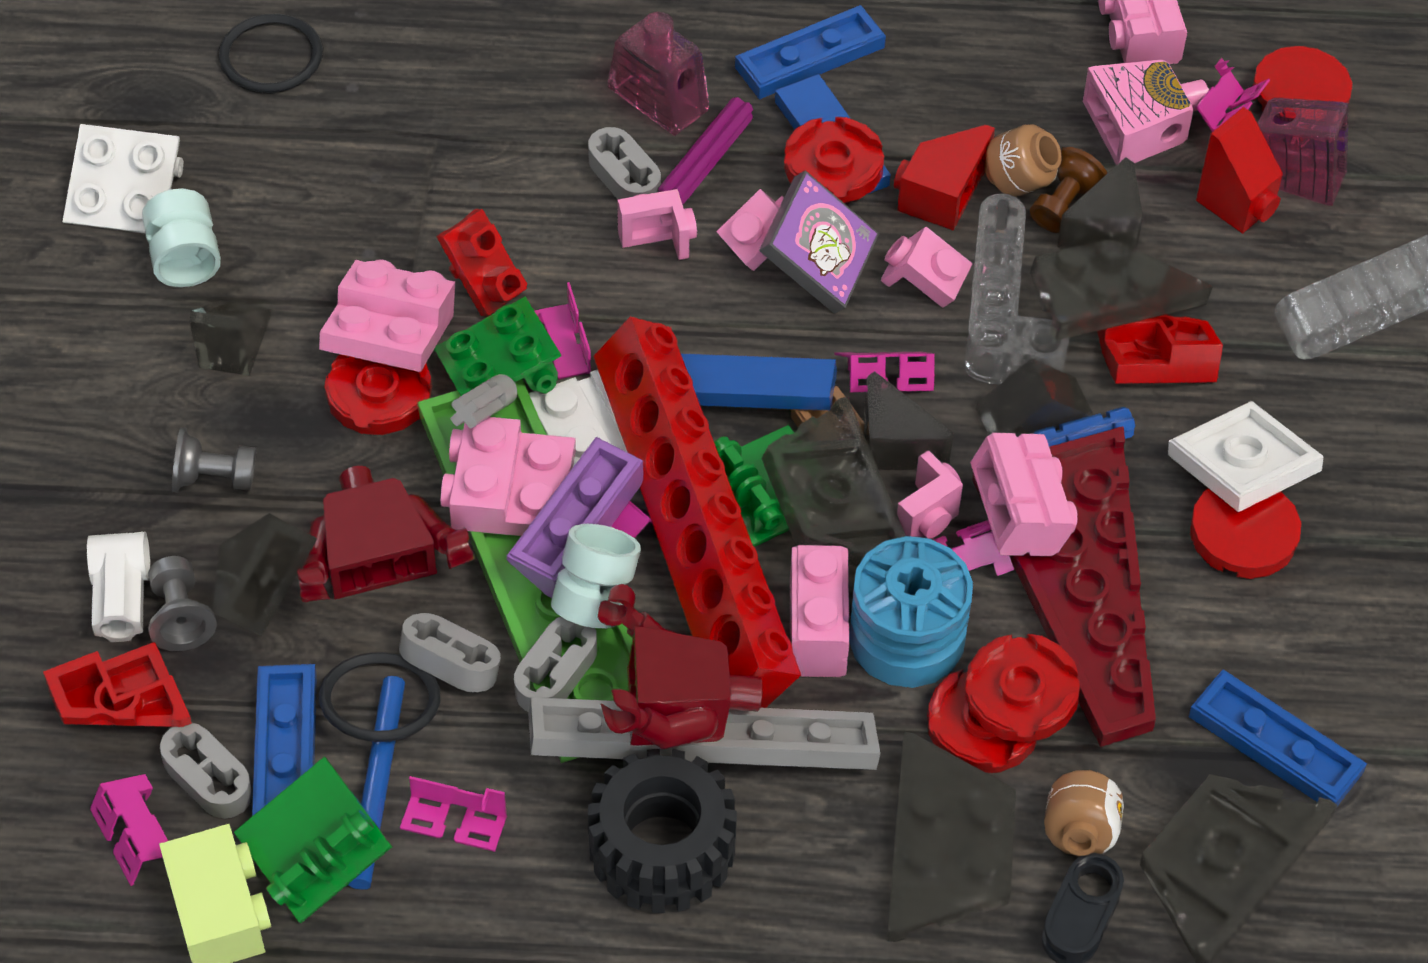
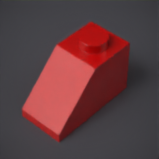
(1240, 173)
(943, 176)

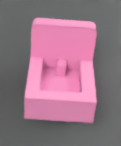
(655, 219)
(749, 226)
(928, 265)
(935, 503)

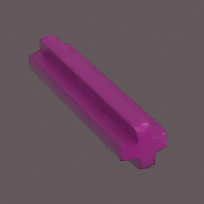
(708, 148)

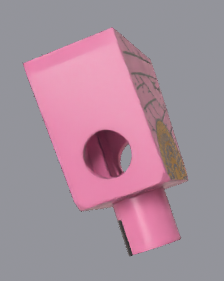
(1140, 107)

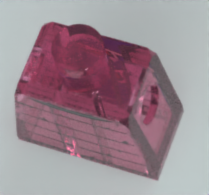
(660, 73)
(1308, 145)

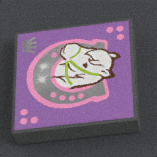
(819, 242)

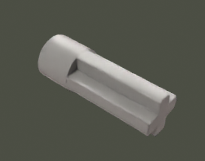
(484, 401)

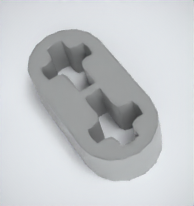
(631, 162)
(449, 652)
(546, 657)
(197, 777)

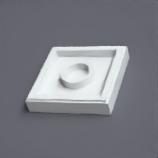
(1245, 456)

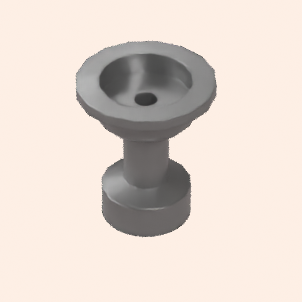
(191, 461)
(181, 621)

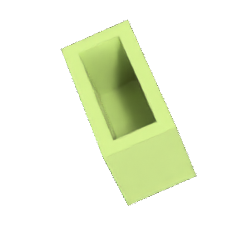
(213, 896)

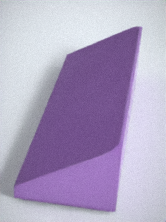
(589, 494)

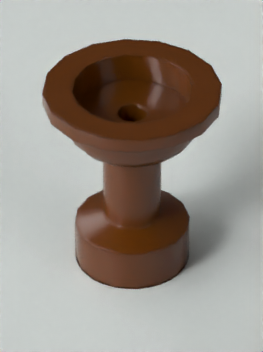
(1077, 175)

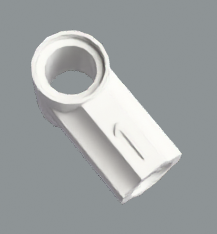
(118, 571)

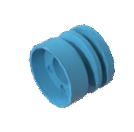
(910, 611)

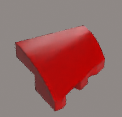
(1162, 351)
(118, 691)

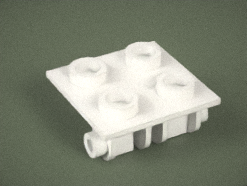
(117, 175)

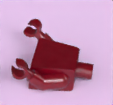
(376, 539)
(675, 681)

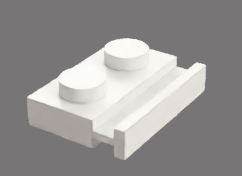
(578, 412)

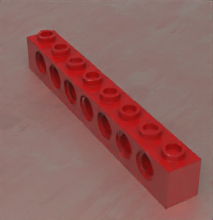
(694, 504)

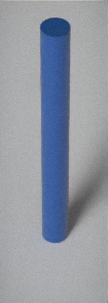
(380, 762)

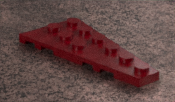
(1092, 589)

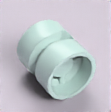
(181, 238)
(594, 562)

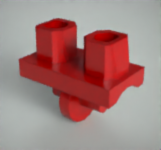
(481, 262)

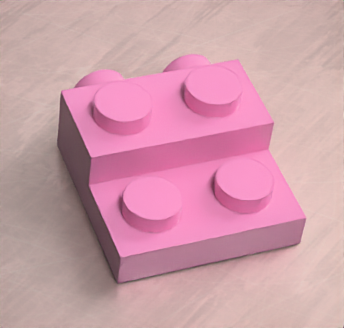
(389, 314)
(503, 475)

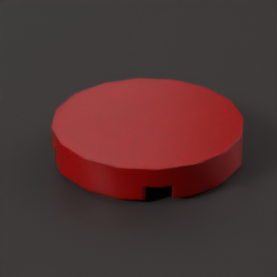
(1302, 74)
(838, 155)
(375, 395)
(1247, 541)
(1022, 687)
(961, 735)

